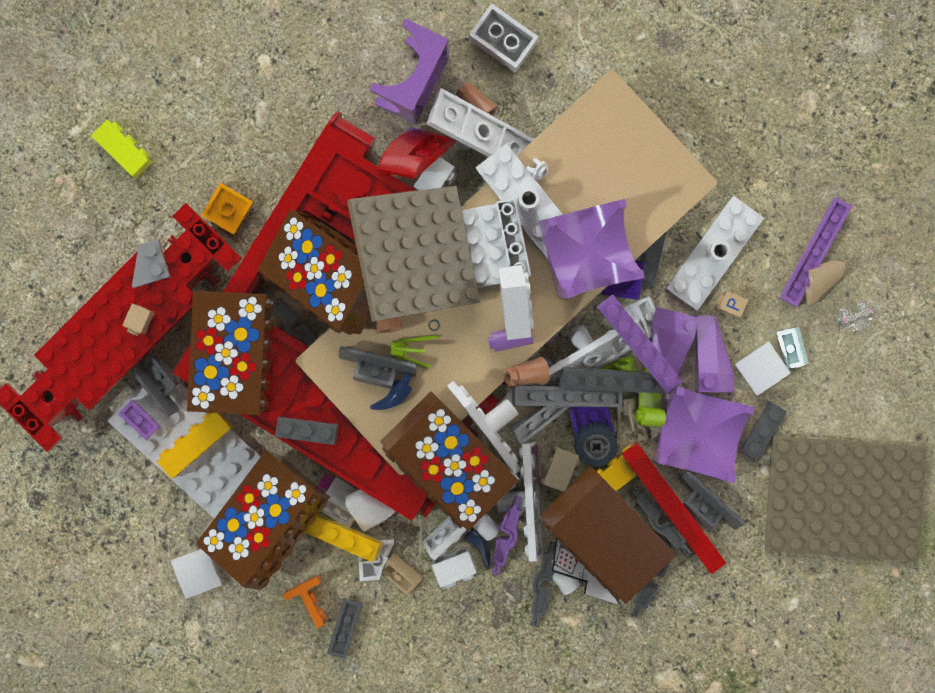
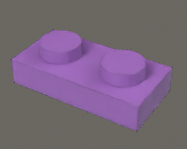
(139, 419)

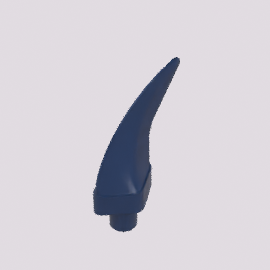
(396, 395)
(479, 542)

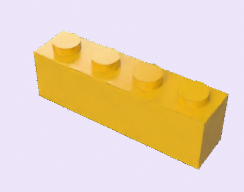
(195, 444)
(617, 472)
(345, 538)

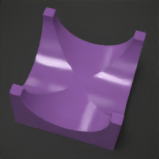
(411, 95)
(589, 249)
(701, 434)

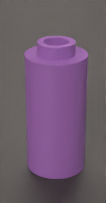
(499, 341)

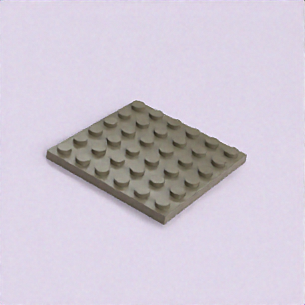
(413, 252)

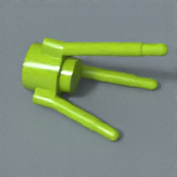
(400, 348)

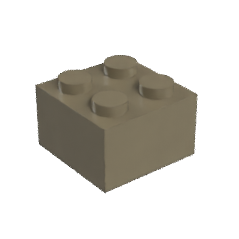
(559, 468)

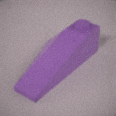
(673, 335)
(712, 361)

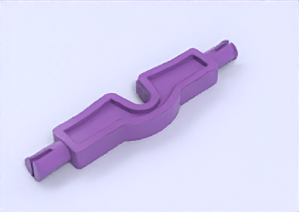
(509, 526)

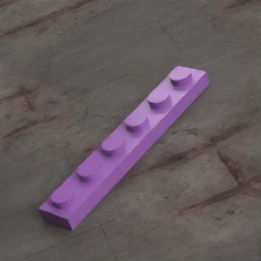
(815, 251)
(639, 343)

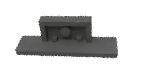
(375, 368)
(157, 382)
(706, 505)

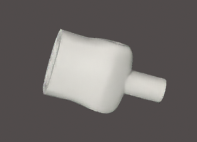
(565, 583)

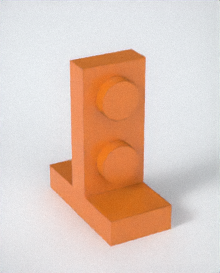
(309, 599)

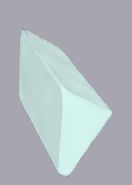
(792, 347)

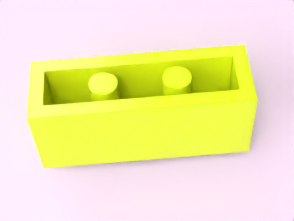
(122, 148)

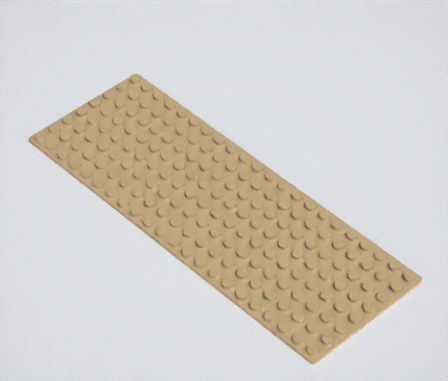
(595, 154)

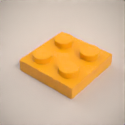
(227, 208)

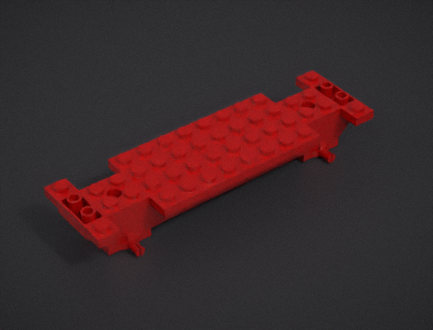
(95, 348)

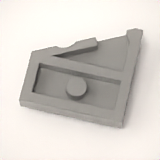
(150, 264)

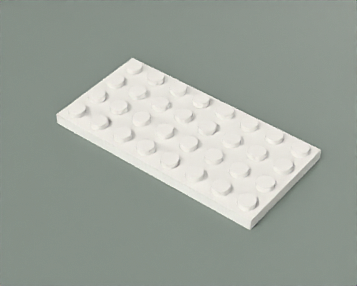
(215, 473)

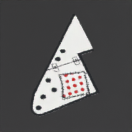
(567, 565)

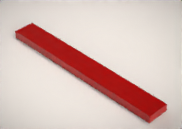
(673, 508)

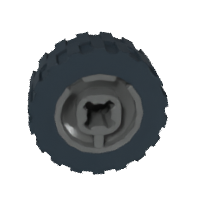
(595, 444)

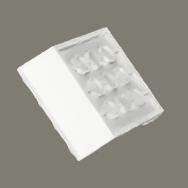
(495, 240)

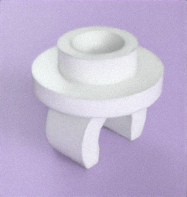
(540, 170)

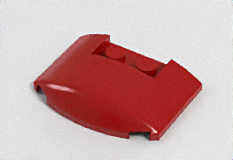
(414, 152)

